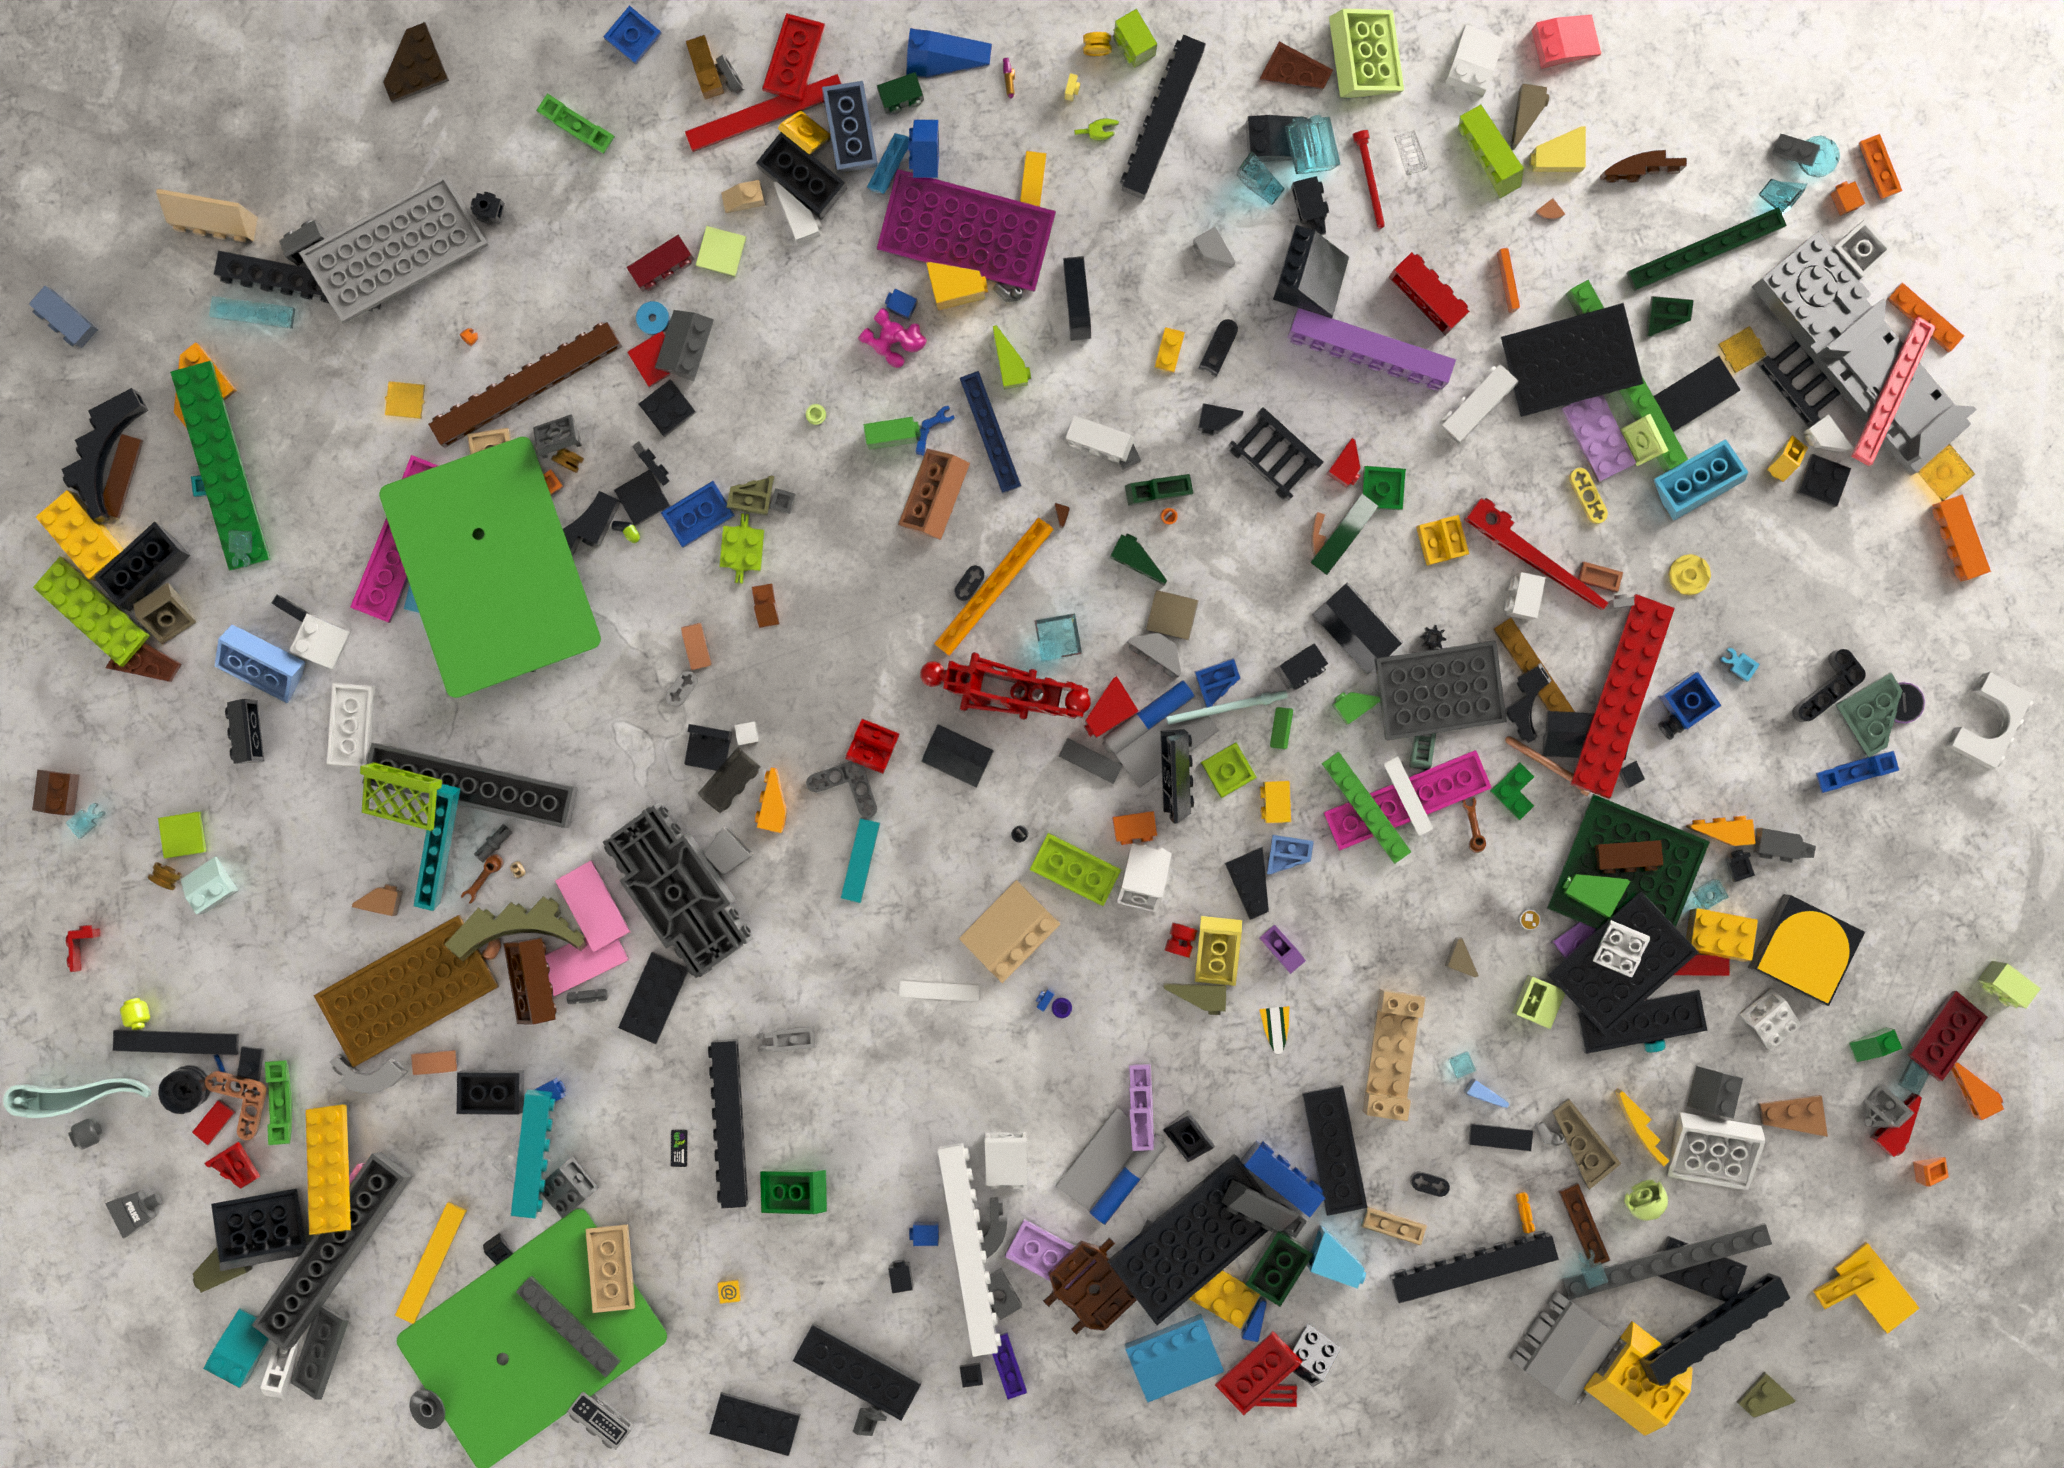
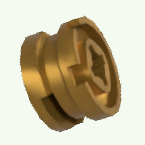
(572, 460)
(164, 876)

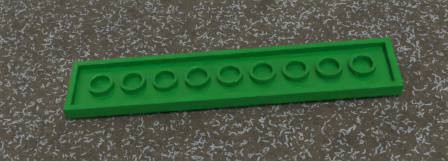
(218, 459)

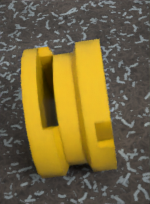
(1097, 44)

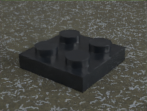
(667, 408)
(1823, 480)

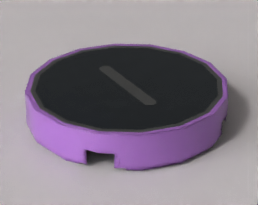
(1910, 704)

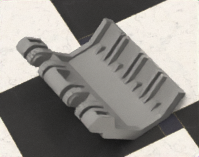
(1568, 1350)

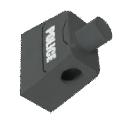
(133, 1211)

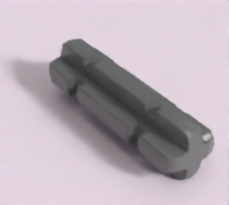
(587, 996)

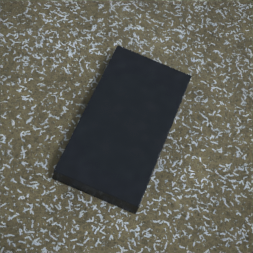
(1696, 393)

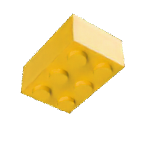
(1722, 934)

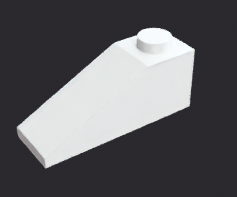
(799, 217)
(279, 1371)

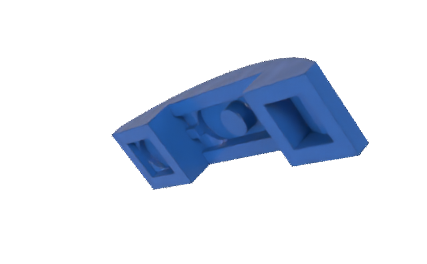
(1857, 771)

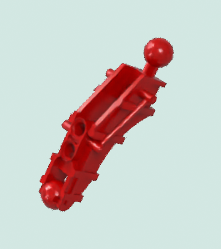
(956, 676)

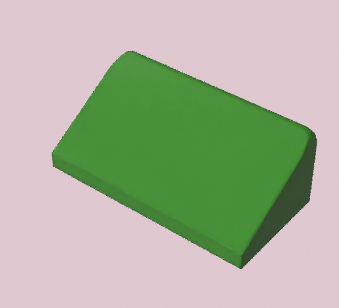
(1281, 728)

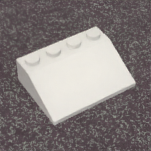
(1715, 1151)

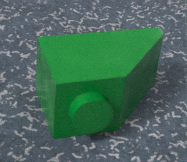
(1875, 1044)

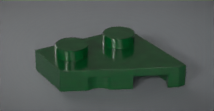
(1668, 313)

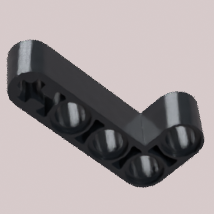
(1077, 298)
(1827, 689)

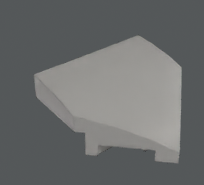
(1885, 1109)

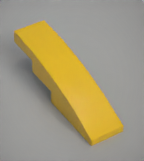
(1638, 1120)

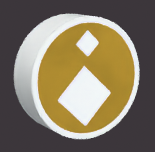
(1529, 919)

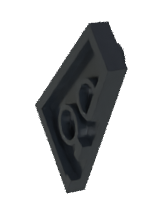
(1250, 881)

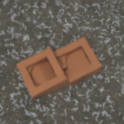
(1317, 540)
(696, 646)
(434, 1062)

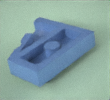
(1287, 853)

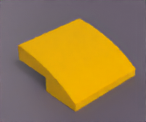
(1442, 540)

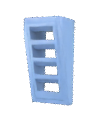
(1481, 1092)

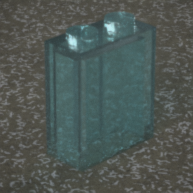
(1312, 144)

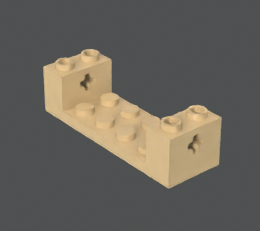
(1392, 1054)

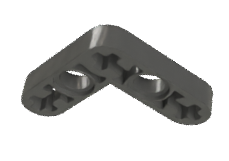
(846, 777)

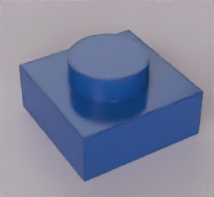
(1044, 999)

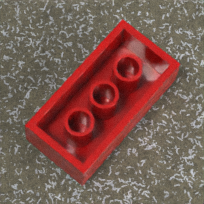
(1429, 293)

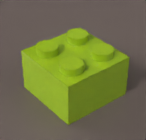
(1134, 38)

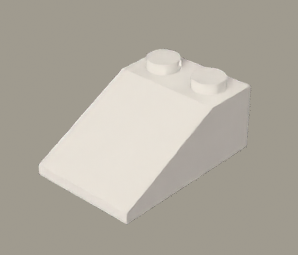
(1474, 61)

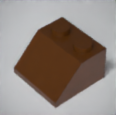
(55, 792)

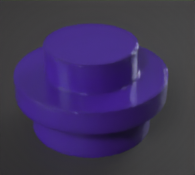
(1061, 1007)

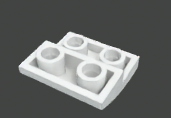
(1621, 948)

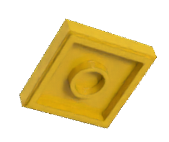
(804, 132)

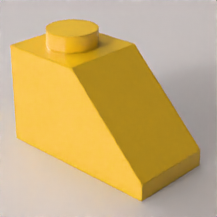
(1787, 459)

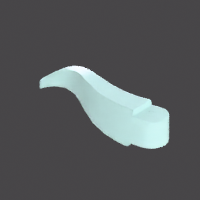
(42, 1102)

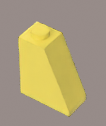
(1561, 154)

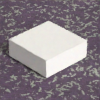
(746, 733)

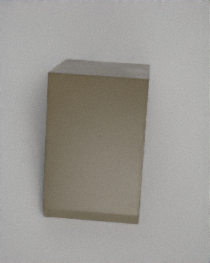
(1460, 959)

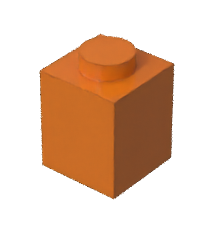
(1847, 197)

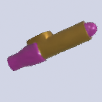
(1009, 76)

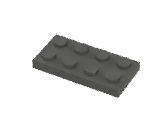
(319, 1352)

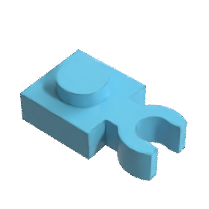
(1741, 666)

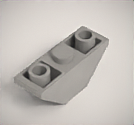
(1158, 651)

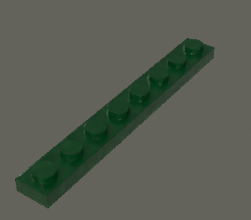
(1706, 249)

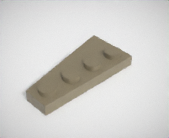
(1586, 1146)

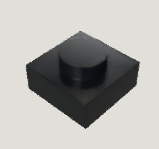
(971, 1375)

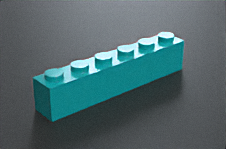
(437, 850)
(531, 1154)

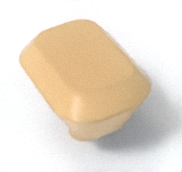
(517, 869)

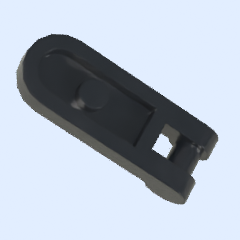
(1219, 346)

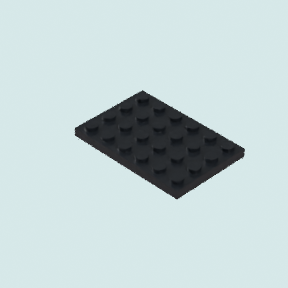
(1572, 359)
(1608, 994)

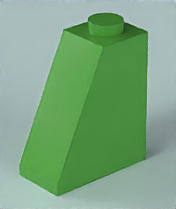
(1596, 892)

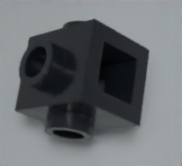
(487, 207)

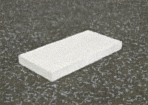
(350, 725)

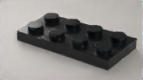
(653, 998)
(1714, 1278)
(754, 1424)

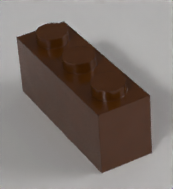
(1629, 856)

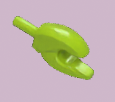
(1095, 129)

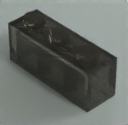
(729, 780)

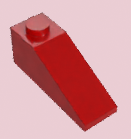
(1894, 1139)

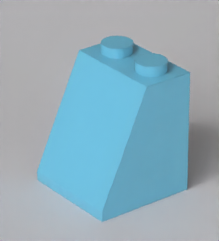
(1334, 1260)

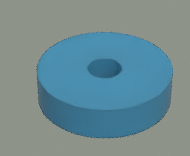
(643, 318)

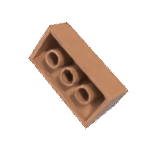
(934, 493)

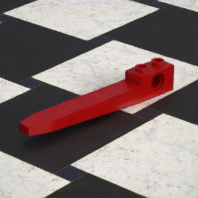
(1510, 541)

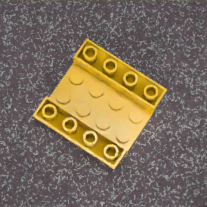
(1628, 1390)

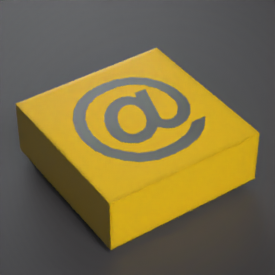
(729, 1291)

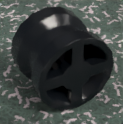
(1670, 727)

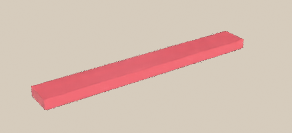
(1893, 391)

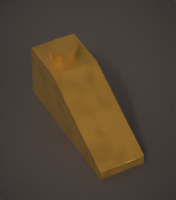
(704, 67)

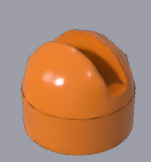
(468, 337)
(1171, 518)

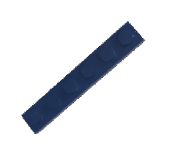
(990, 432)

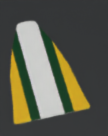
(1276, 1026)

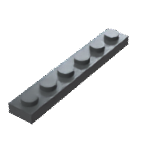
(568, 1326)

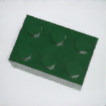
(1278, 1267)

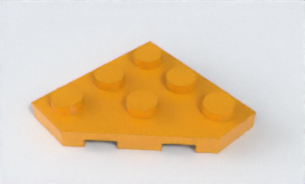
(193, 356)

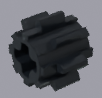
(1427, 636)

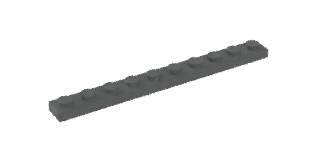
(1673, 1259)

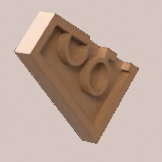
(1795, 1114)

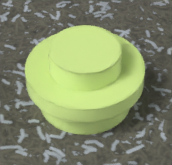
(815, 414)

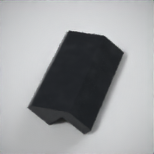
(1357, 627)
(1566, 733)

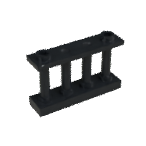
(1795, 397)
(1280, 434)

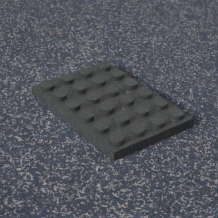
(1440, 690)

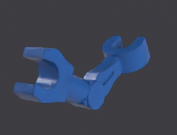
(927, 424)

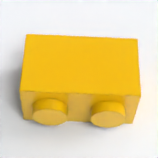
(1276, 802)

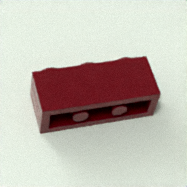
(660, 263)

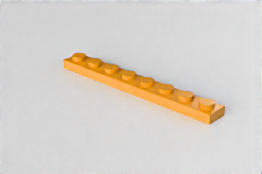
(994, 586)

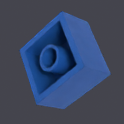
(924, 148)
(1690, 700)

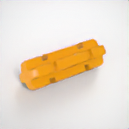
(1525, 1212)

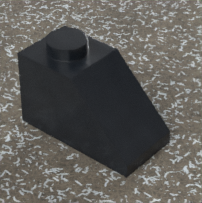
(1216, 419)

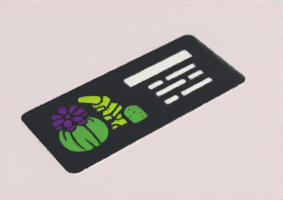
(679, 1148)

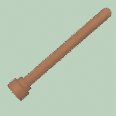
(1542, 760)

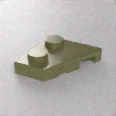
(752, 496)
(1764, 1397)

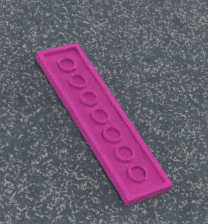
(384, 574)
(1434, 787)

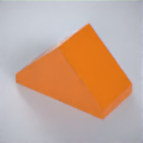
(1930, 1171)

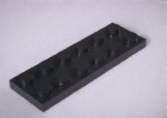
(1650, 1021)
(1334, 1150)
(857, 1372)

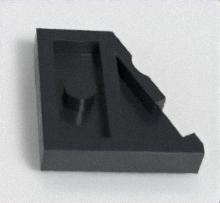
(648, 458)

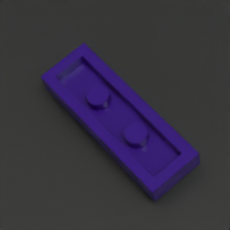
(1009, 1368)

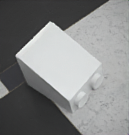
(1144, 877)
(1006, 1159)

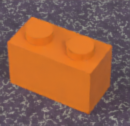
(1134, 827)

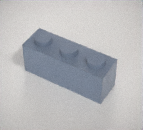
(62, 317)

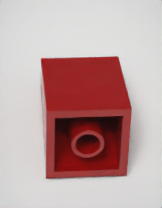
(1110, 709)

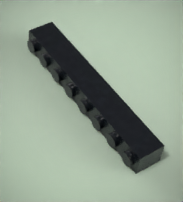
(1163, 117)
(729, 1123)
(1473, 1267)
(1714, 1329)

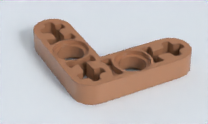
(248, 1097)

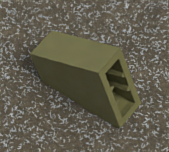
(209, 1274)

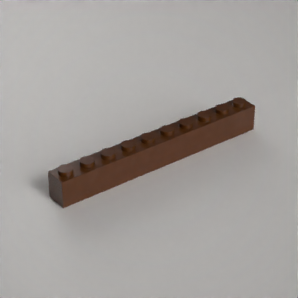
(525, 385)

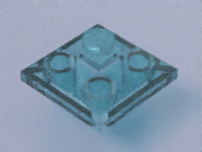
(1058, 637)

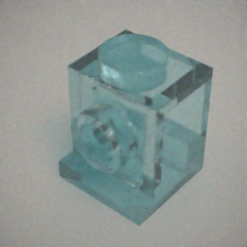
(1711, 886)

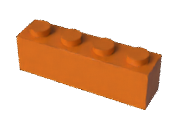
(1961, 538)

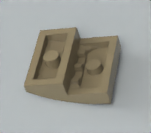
(1172, 615)

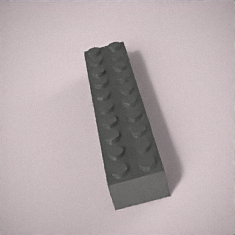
(485, 787)
(331, 1254)

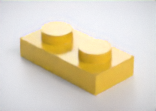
(1169, 350)

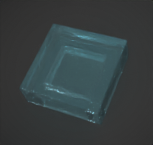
(1462, 1064)

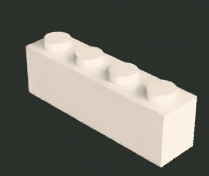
(1479, 403)

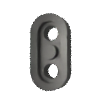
(733, 81)

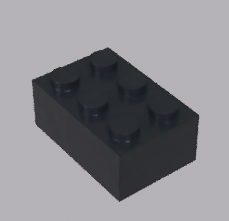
(1301, 666)
(490, 1092)

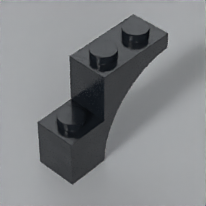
(1521, 710)

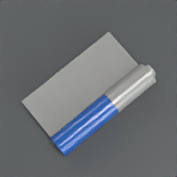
(1138, 738)
(1108, 1168)

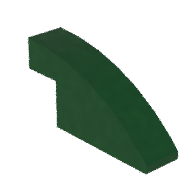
(1344, 534)

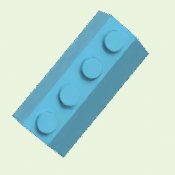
(1700, 479)

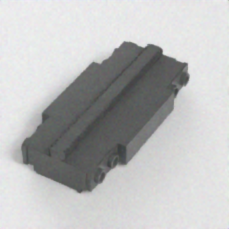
(677, 890)

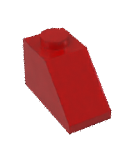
(1346, 465)

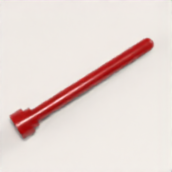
(1362, 138)

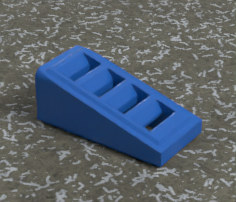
(1254, 1324)

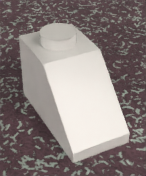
(1827, 436)

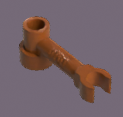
(1476, 835)
(497, 862)

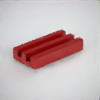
(1271, 1403)

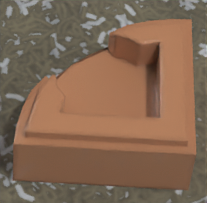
(1550, 210)

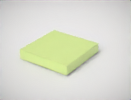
(721, 251)
(1644, 439)

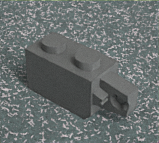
(1782, 844)

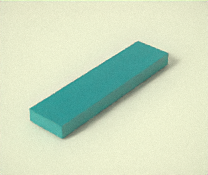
(860, 860)

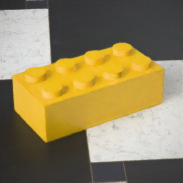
(78, 534)

